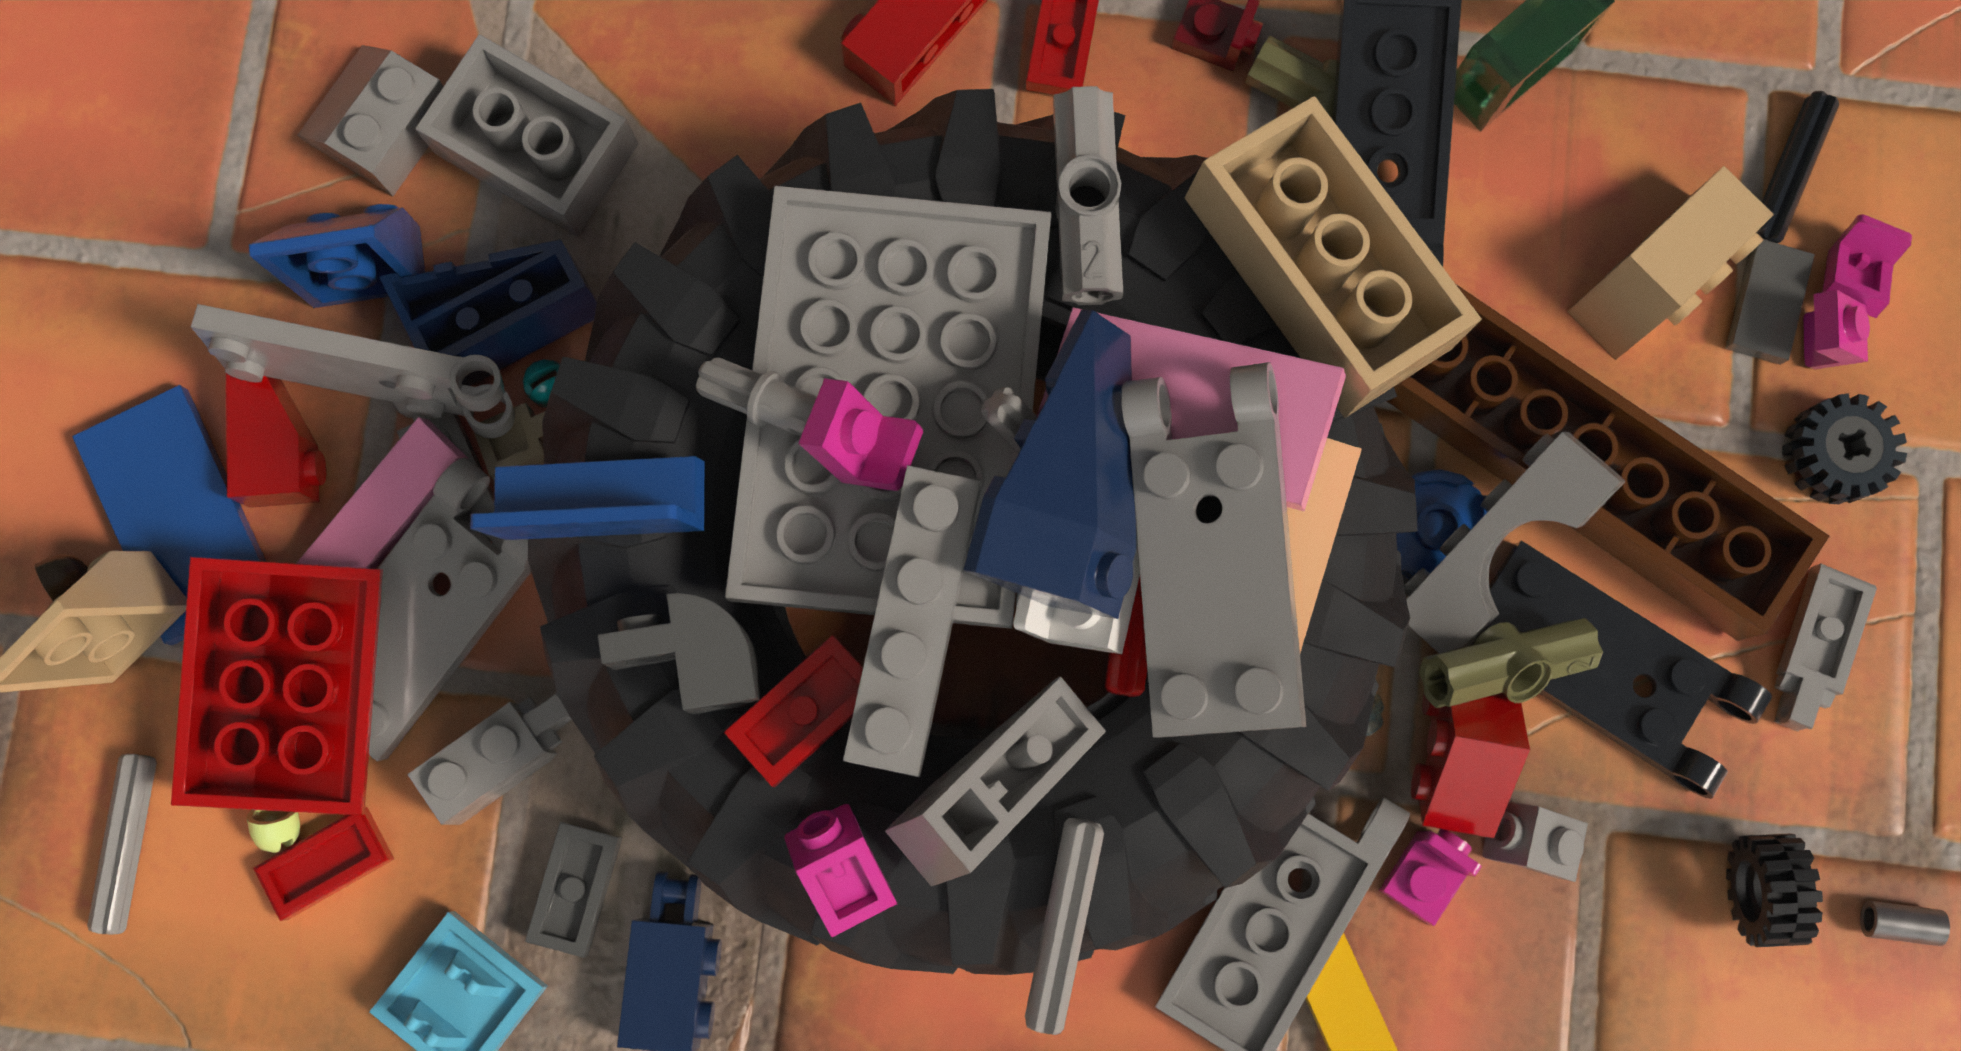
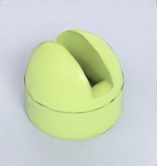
(272, 828)

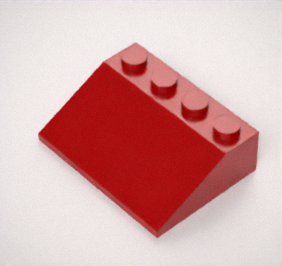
(276, 686)

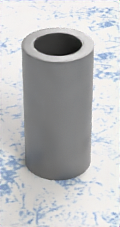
(1905, 923)

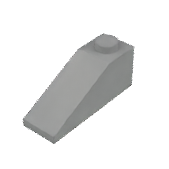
(995, 785)

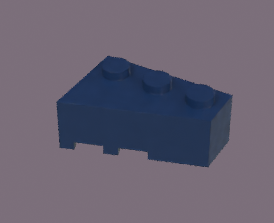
(494, 305)

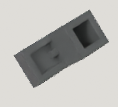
(710, 650)

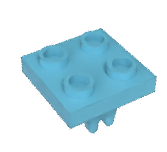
(458, 992)

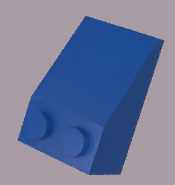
(342, 257)

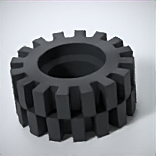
(1774, 890)

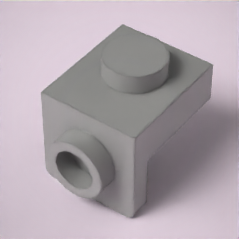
(1538, 841)

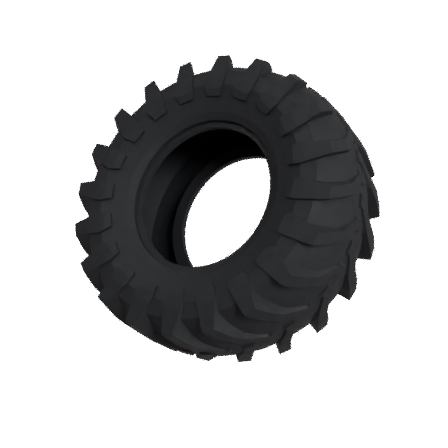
(1171, 809)

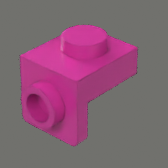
(1864, 261)
(1835, 331)

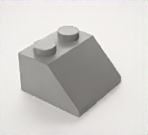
(373, 117)

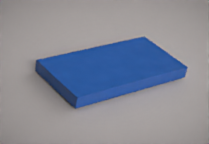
(166, 488)

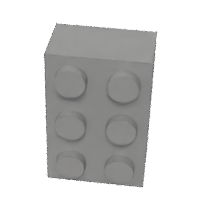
(528, 135)

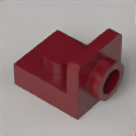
(1217, 31)

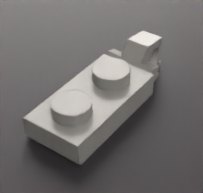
(1821, 644)

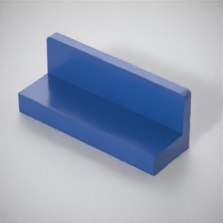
(596, 499)

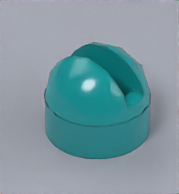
(537, 370)

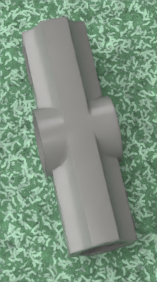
(1087, 158)

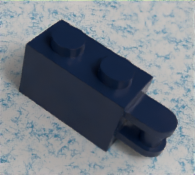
(669, 973)

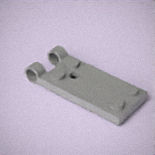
(353, 364)
(1218, 590)
(428, 633)
(1270, 943)

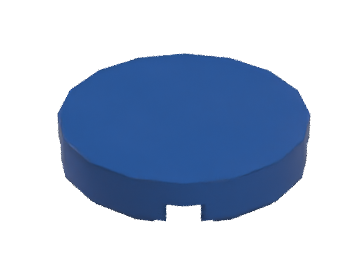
(1442, 505)

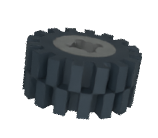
(1822, 453)

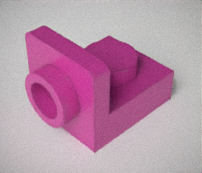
(857, 440)
(838, 869)
(1430, 874)

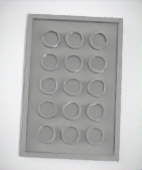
(926, 321)

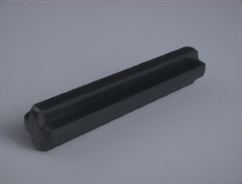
(1797, 163)

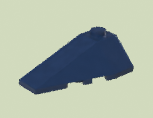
(1067, 508)

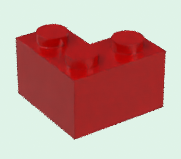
(1470, 764)

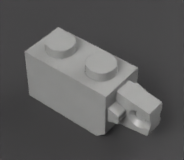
(490, 759)

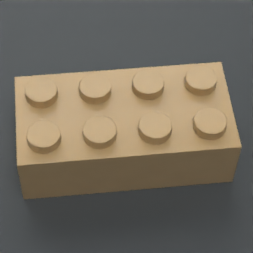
(1330, 253)

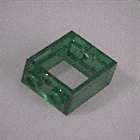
(1521, 54)

